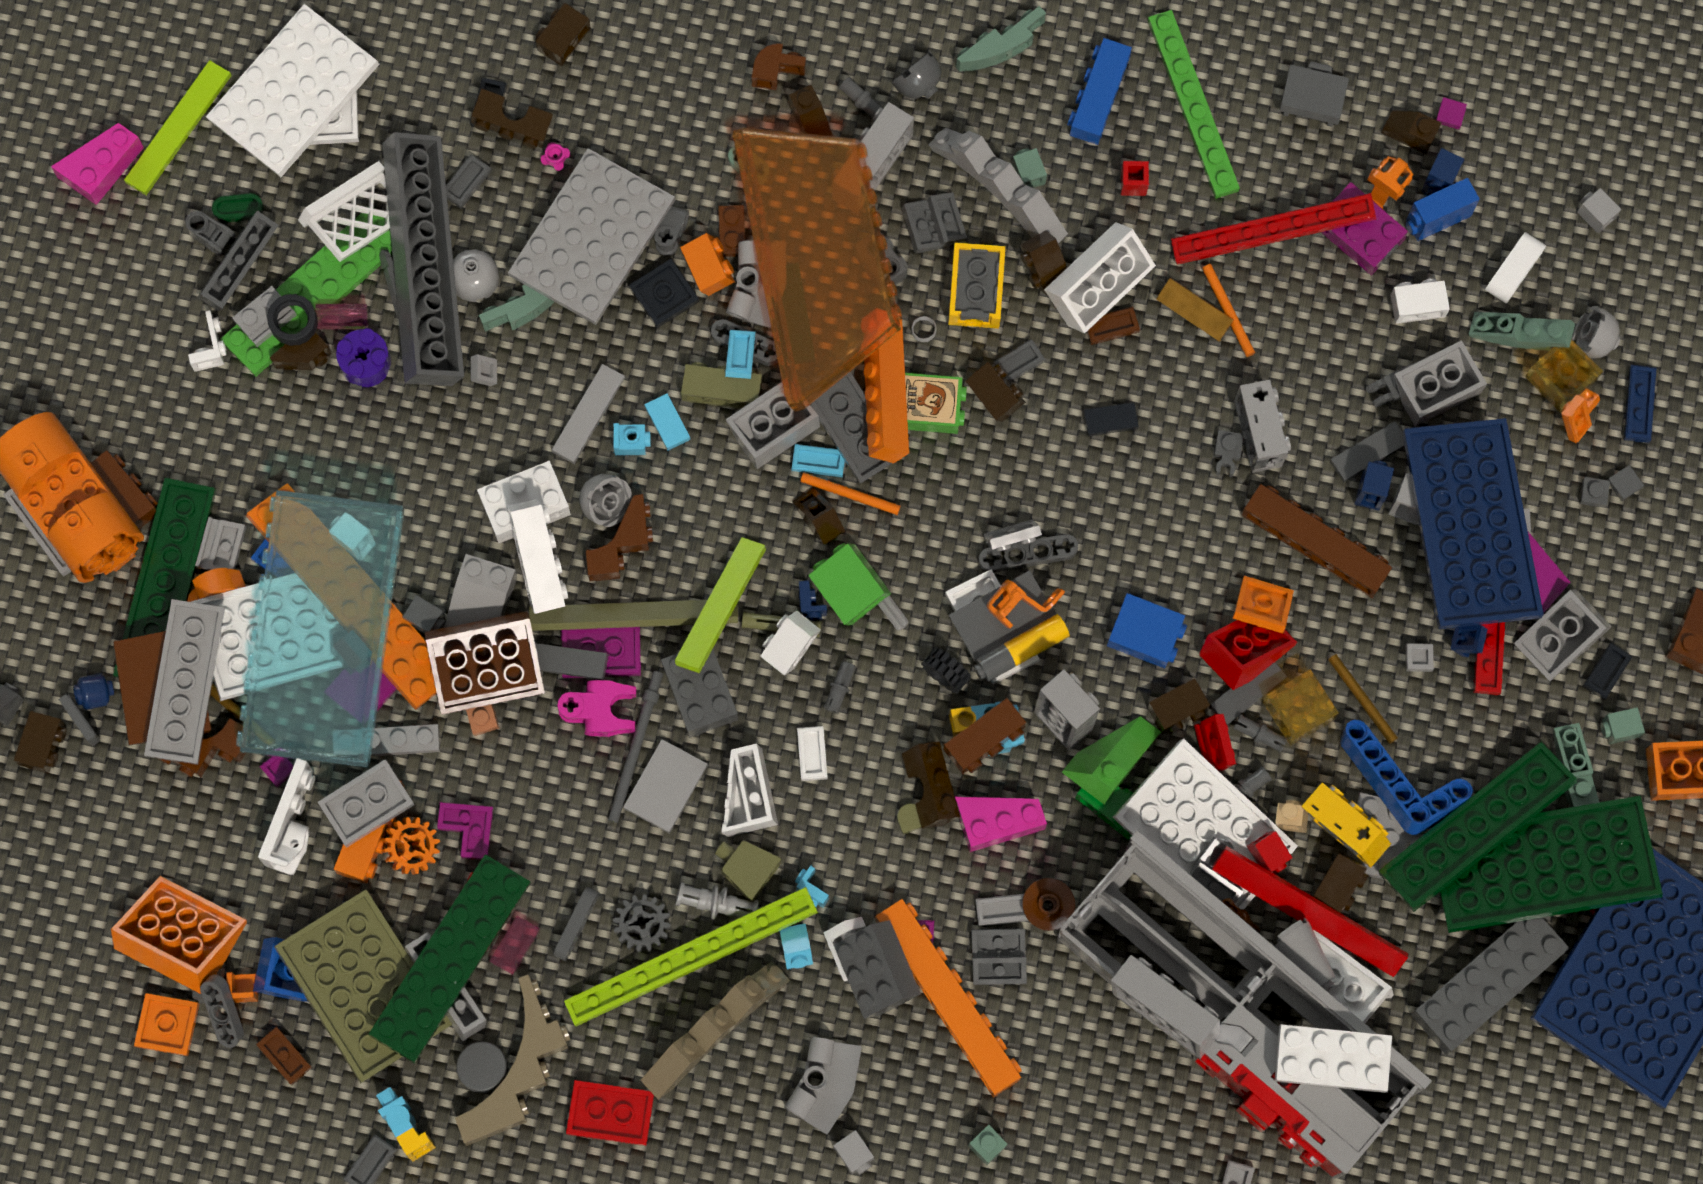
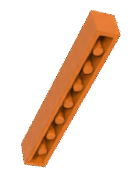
(951, 1002)

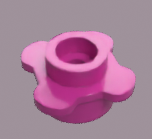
(555, 149)

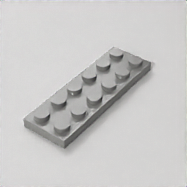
(184, 682)

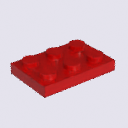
(610, 1113)

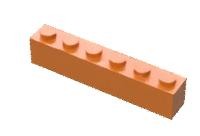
(887, 401)

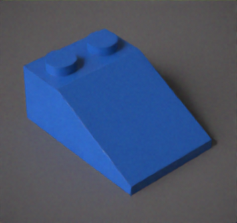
(273, 976)

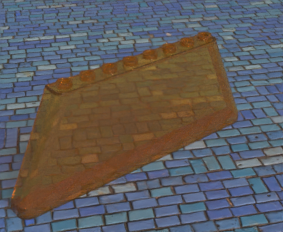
(817, 255)

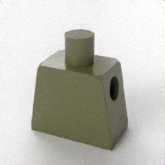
(748, 867)

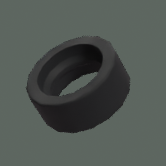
(291, 300)

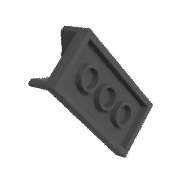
(843, 416)

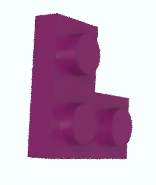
(473, 822)

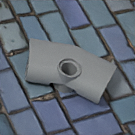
(749, 301)
(824, 1103)

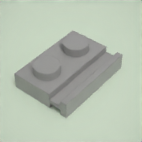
(253, 317)
(1022, 532)
(220, 545)

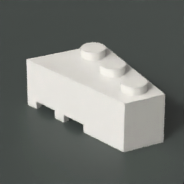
(749, 793)

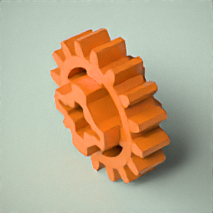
(401, 840)

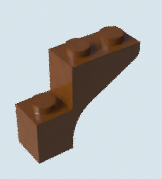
(631, 537)
(223, 742)

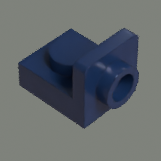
(808, 597)
(1468, 640)

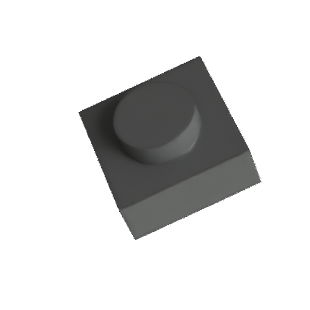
(1594, 492)

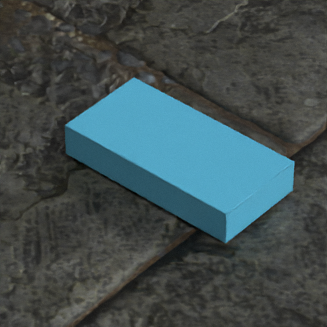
(740, 354)
(667, 422)
(817, 460)

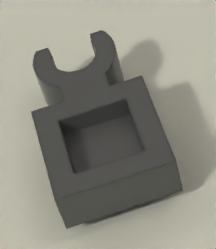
(1228, 448)

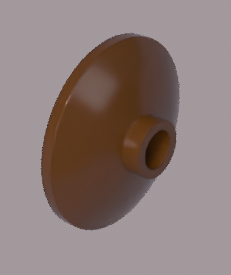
(1050, 891)

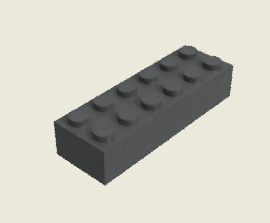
(1489, 982)

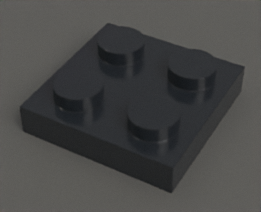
(664, 293)

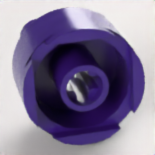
(359, 344)

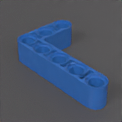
(1399, 784)

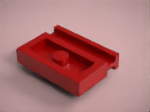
(1215, 742)

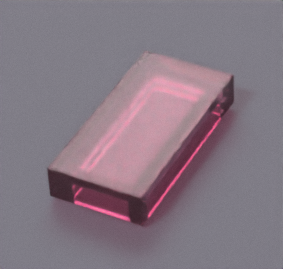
(342, 316)
(515, 945)

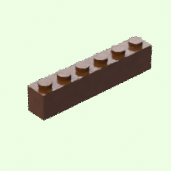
(1316, 540)

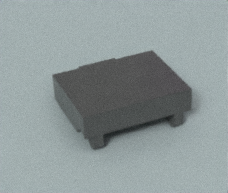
(1314, 93)

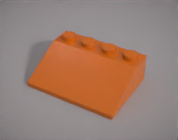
(177, 933)

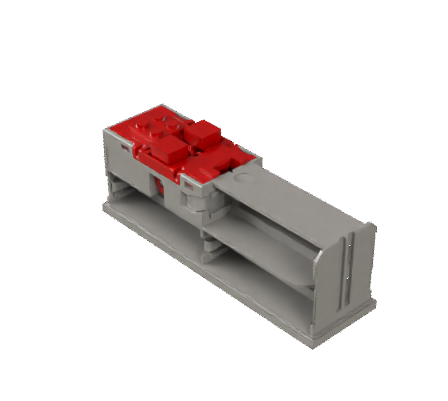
(1320, 1122)

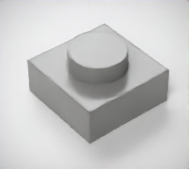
(483, 370)
(1419, 657)

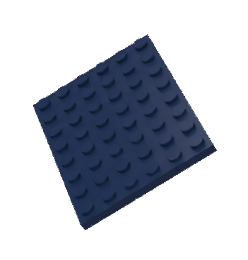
(1636, 987)

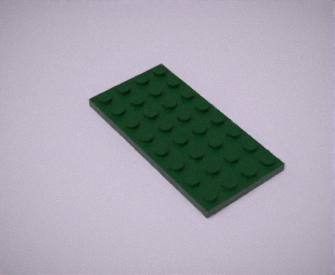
(1558, 866)

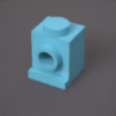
(624, 446)

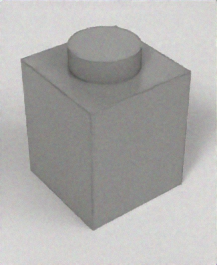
(1598, 210)
(854, 1153)

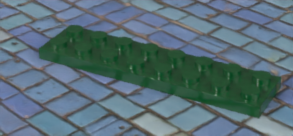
(169, 556)
(1477, 826)
(449, 959)

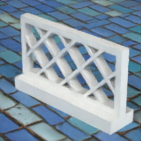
(339, 199)

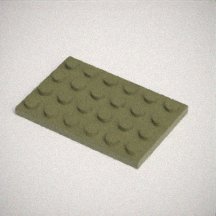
(348, 973)

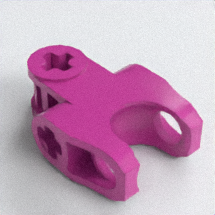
(595, 708)

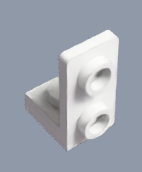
(205, 357)
(839, 933)

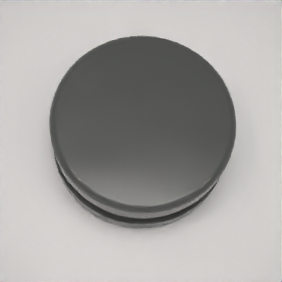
(481, 1067)

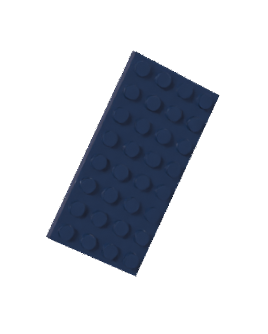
(1472, 523)

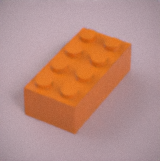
(1675, 770)

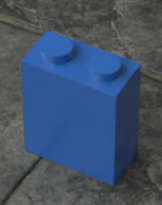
(1442, 209)
(1147, 631)

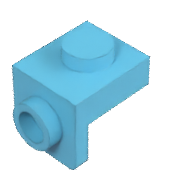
(819, 897)

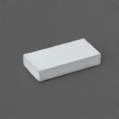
(812, 753)

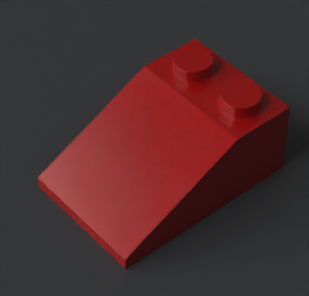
(1244, 651)

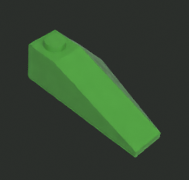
(1109, 760)

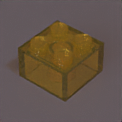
(1563, 374)
(1300, 707)

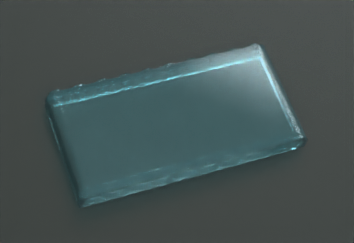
(321, 629)

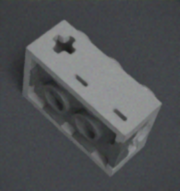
(1262, 425)

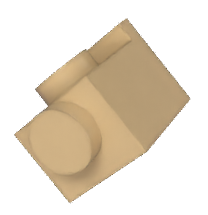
(1291, 817)

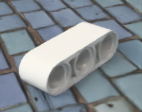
(1515, 267)

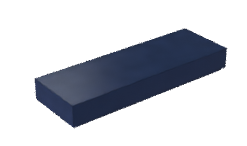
(1640, 403)

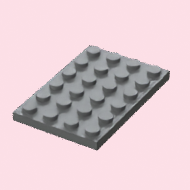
(591, 236)

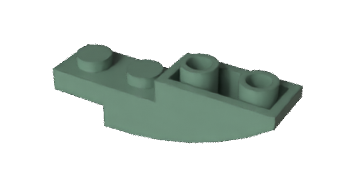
(993, 48)
(516, 310)
(1521, 332)
(1574, 756)

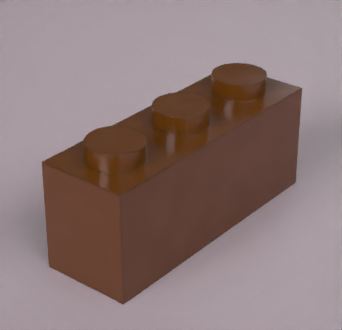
(125, 488)
(985, 737)

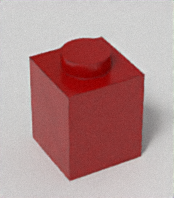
(1134, 178)
(1270, 852)

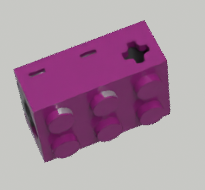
(1369, 241)

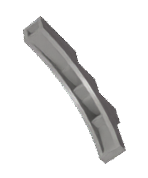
(1001, 179)

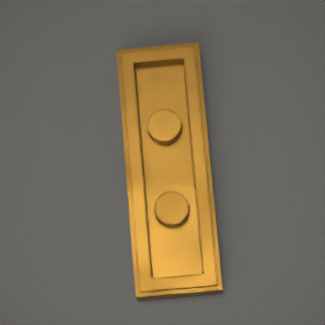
(1195, 309)

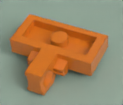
(1576, 414)

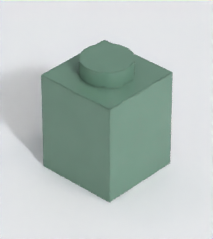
(1029, 167)
(1622, 726)
(987, 1145)

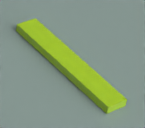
(177, 127)
(720, 605)

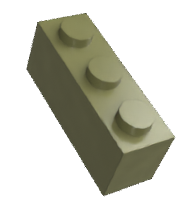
(711, 387)

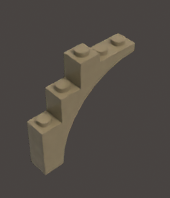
(712, 1028)
(503, 1108)

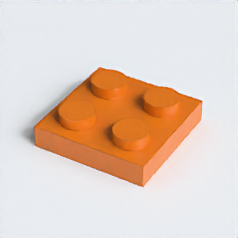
(1263, 604)
(166, 1024)

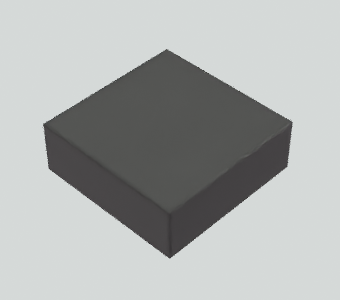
(1625, 483)

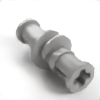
(714, 901)

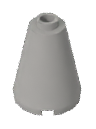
(1303, 949)

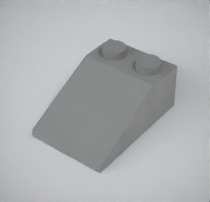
(480, 591)
(1562, 634)

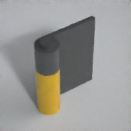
(1000, 648)

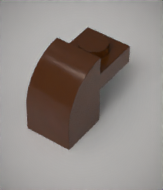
(771, 62)

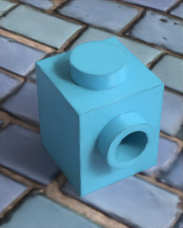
(796, 946)

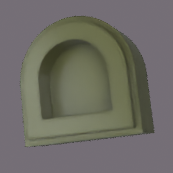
(908, 819)

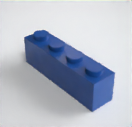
(1100, 91)

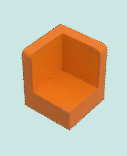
(242, 987)

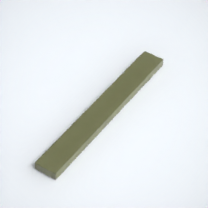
(621, 615)

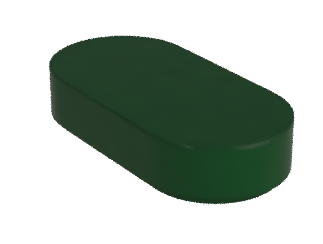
(236, 207)

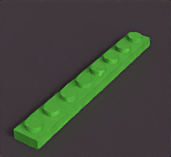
(1193, 104)

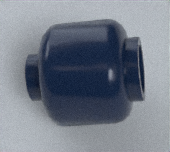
(93, 691)

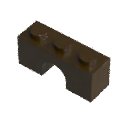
(530, 129)
(938, 800)

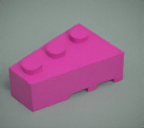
(99, 162)
(998, 819)

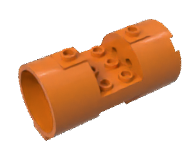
(67, 497)

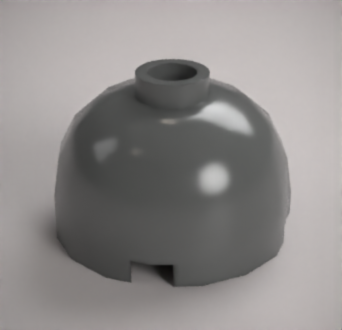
(919, 78)

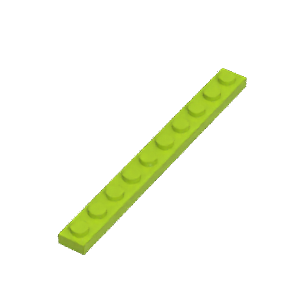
(690, 956)

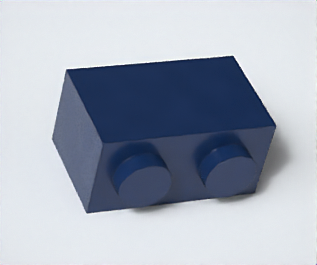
(1442, 172)
(1374, 485)

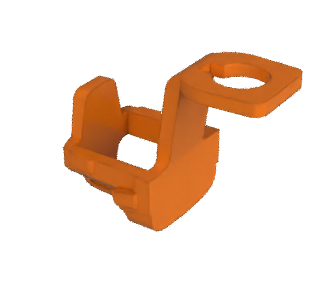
(1386, 182)
(1011, 596)

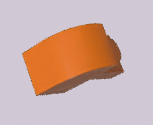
(215, 582)

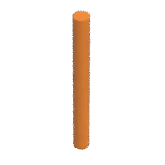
(1228, 310)
(850, 493)

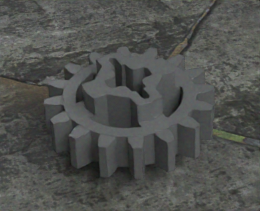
(654, 920)

